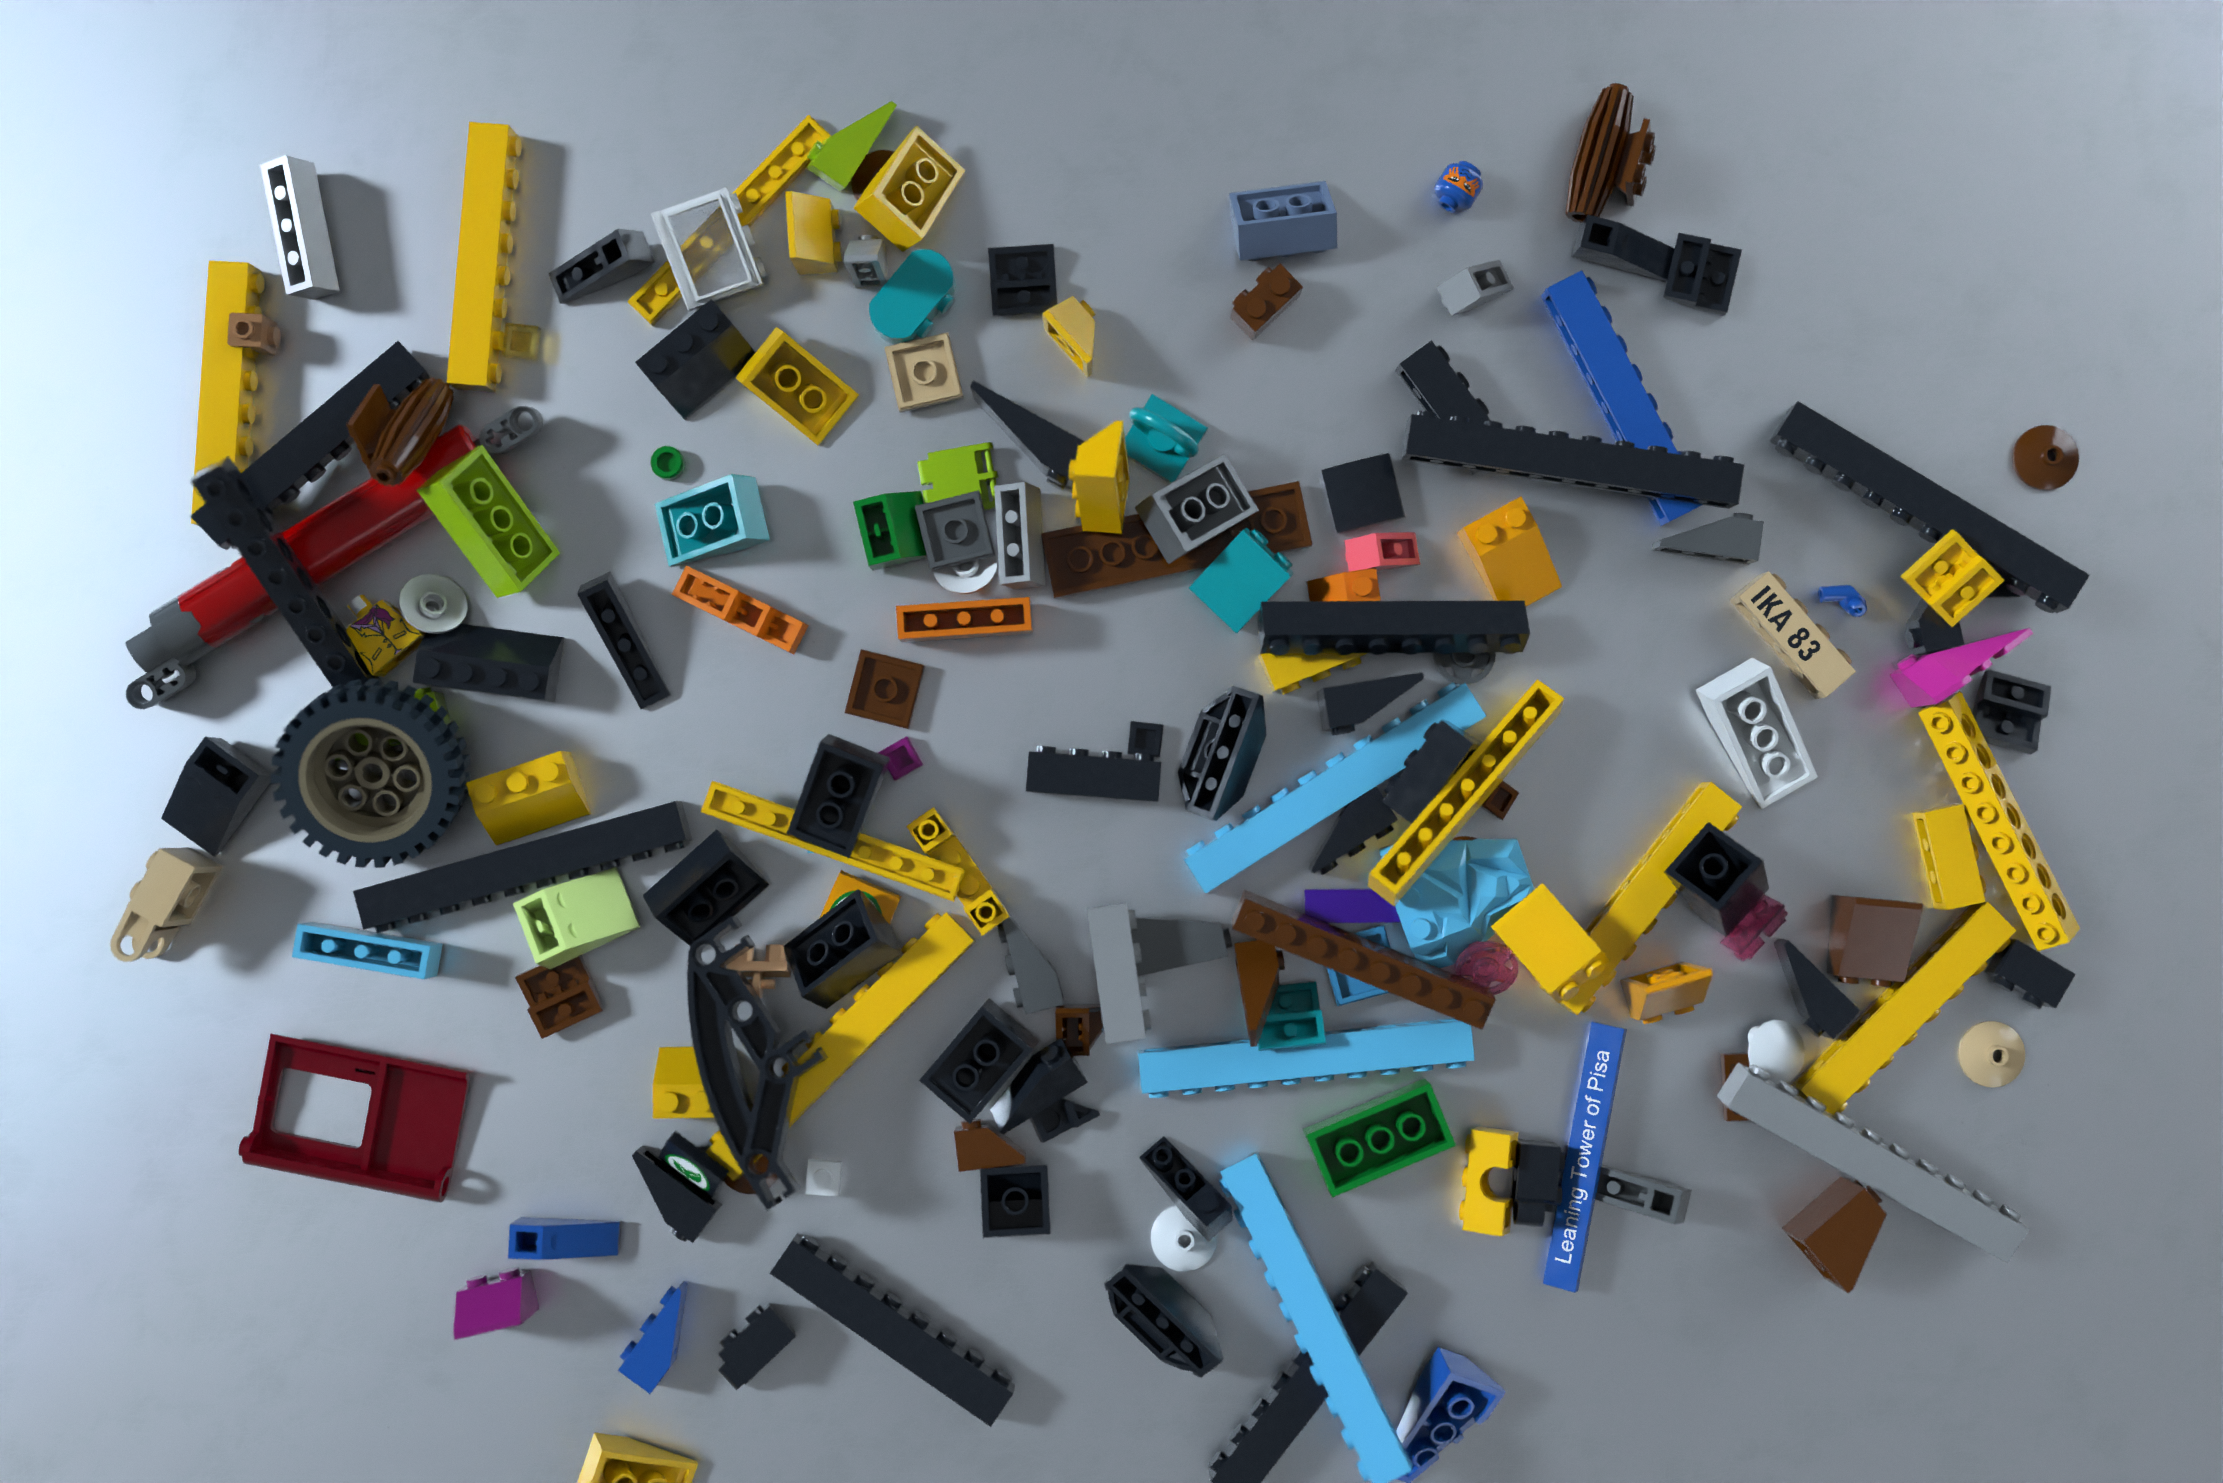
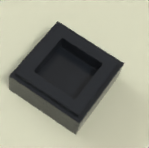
(1145, 738)

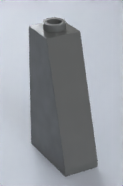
(1178, 943)

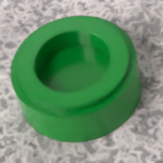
(668, 463)

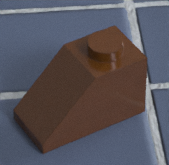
(985, 1147)

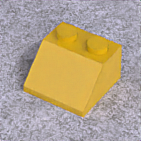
(813, 233)
(678, 1085)

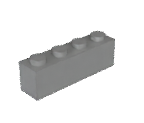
(300, 227)
(1117, 974)

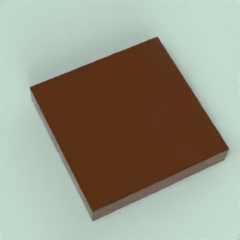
(885, 689)

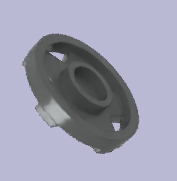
(1463, 664)

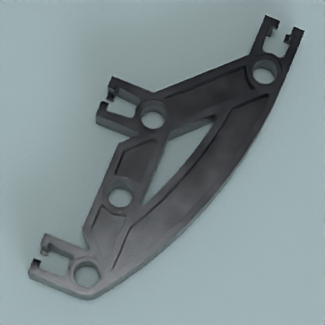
(712, 1007)

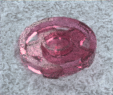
(1487, 965)

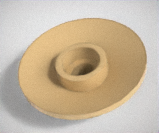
(1977, 1051)

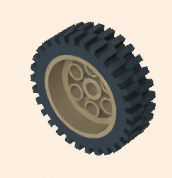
(319, 789)

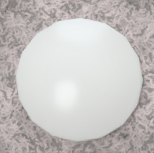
(1776, 1049)

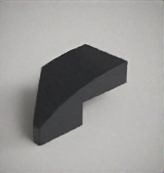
(1060, 1118)

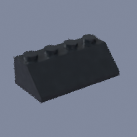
(491, 662)

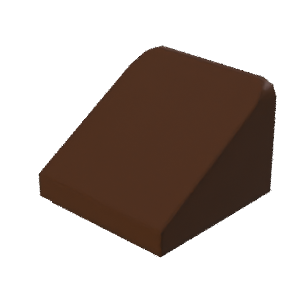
(1500, 800)

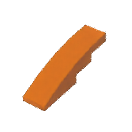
(740, 610)

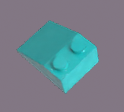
(712, 520)

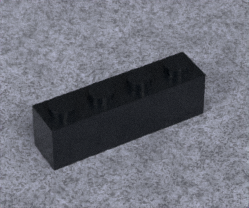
(1439, 386)
(1092, 775)

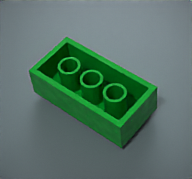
(1379, 1137)

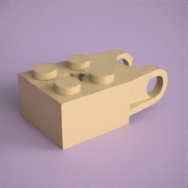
(164, 901)

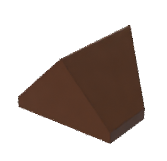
(1079, 1026)

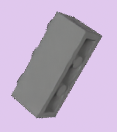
(1019, 535)

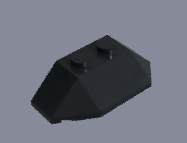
(1222, 752)
(1165, 1318)

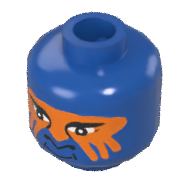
(1458, 186)

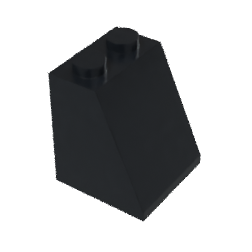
(1718, 878)

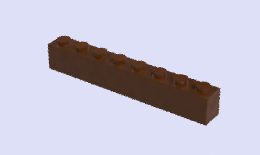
(1363, 959)

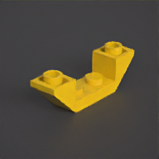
(975, 891)

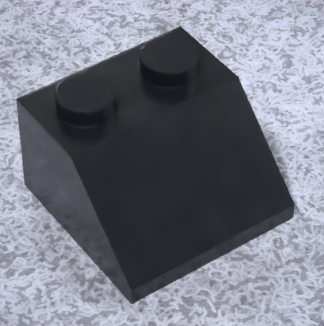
(1015, 1201)

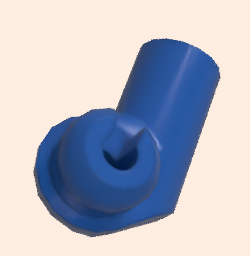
(1846, 597)

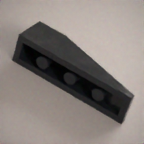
(623, 639)

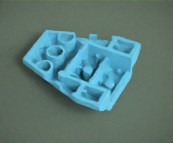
(1462, 897)

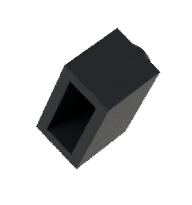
(2031, 974)

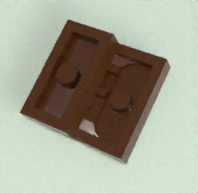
(559, 995)

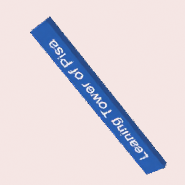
(1584, 1156)

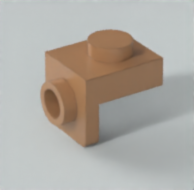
(254, 332)

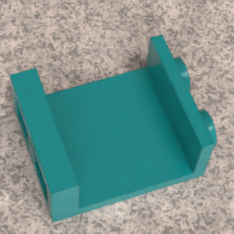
(1242, 579)

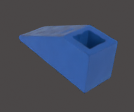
(562, 1238)
(657, 1349)

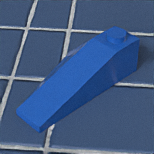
(1444, 1405)

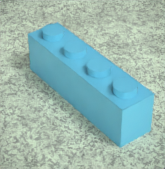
(367, 950)

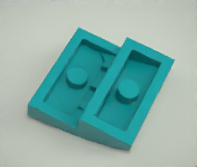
(1293, 1018)

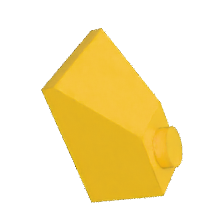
(1073, 330)

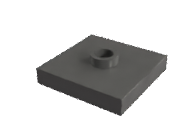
(955, 530)

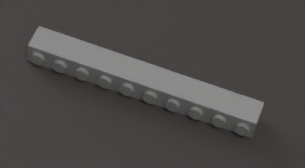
(1873, 1162)

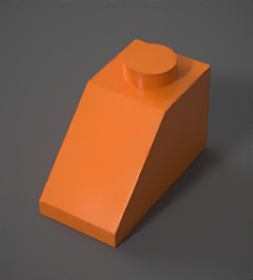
(1345, 586)

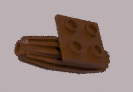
(1609, 155)
(399, 439)

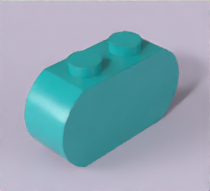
(913, 297)

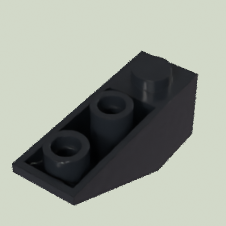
(1622, 248)
(1354, 826)
(1188, 1189)

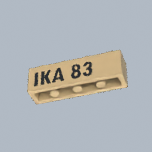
(1793, 635)

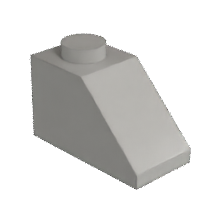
(1474, 287)

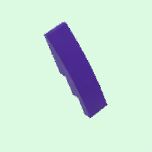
(1349, 906)

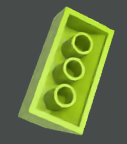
(489, 522)

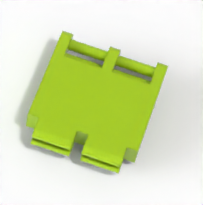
(958, 473)

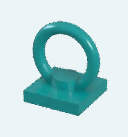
(1162, 438)

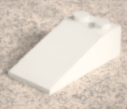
(1757, 731)

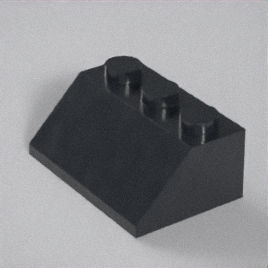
(696, 359)
(1429, 769)
(705, 888)
(841, 950)

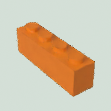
(964, 619)

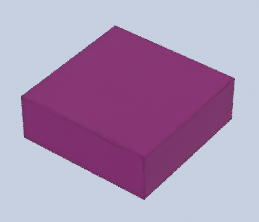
(903, 758)

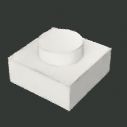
(823, 1177)

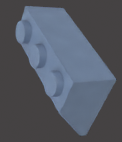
(1283, 221)

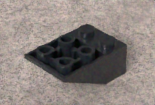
(214, 794)

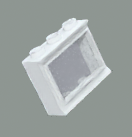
(709, 248)

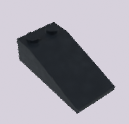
(1038, 439)

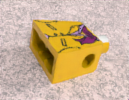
(381, 635)

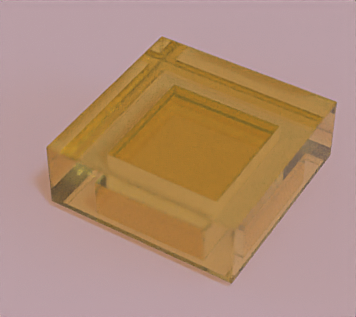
(521, 341)

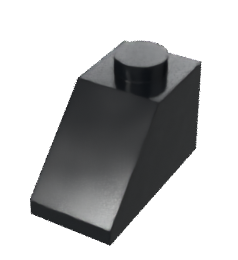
(1929, 632)

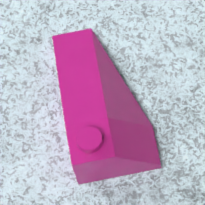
(1939, 674)

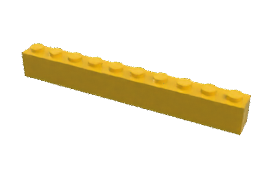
(868, 1018)

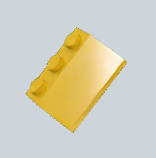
(1101, 480)
(529, 797)

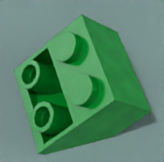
(890, 528)

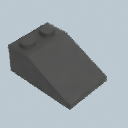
(1196, 508)

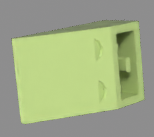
(576, 917)

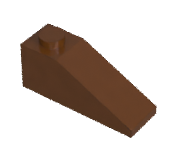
(1258, 981)

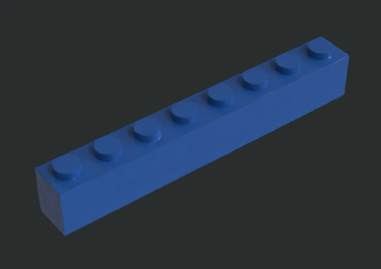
(1610, 374)

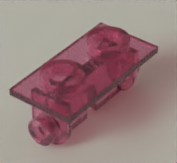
(1764, 917)

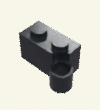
(1536, 1181)
(754, 1345)

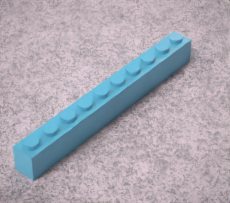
(1327, 791)
(1345, 1051)
(1316, 1320)

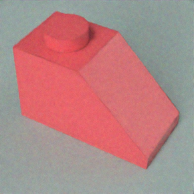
(1382, 551)

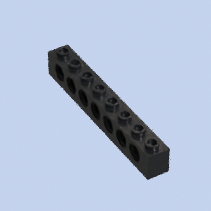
(280, 572)

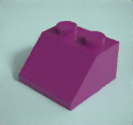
(494, 1303)

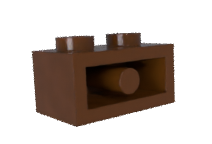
(1265, 302)

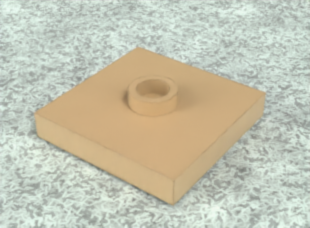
(923, 372)

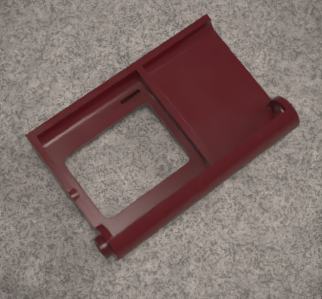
(407, 1130)

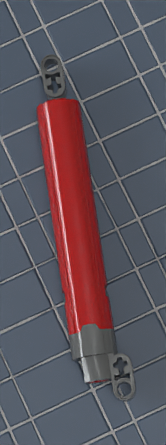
(325, 546)

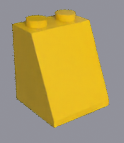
(1551, 944)

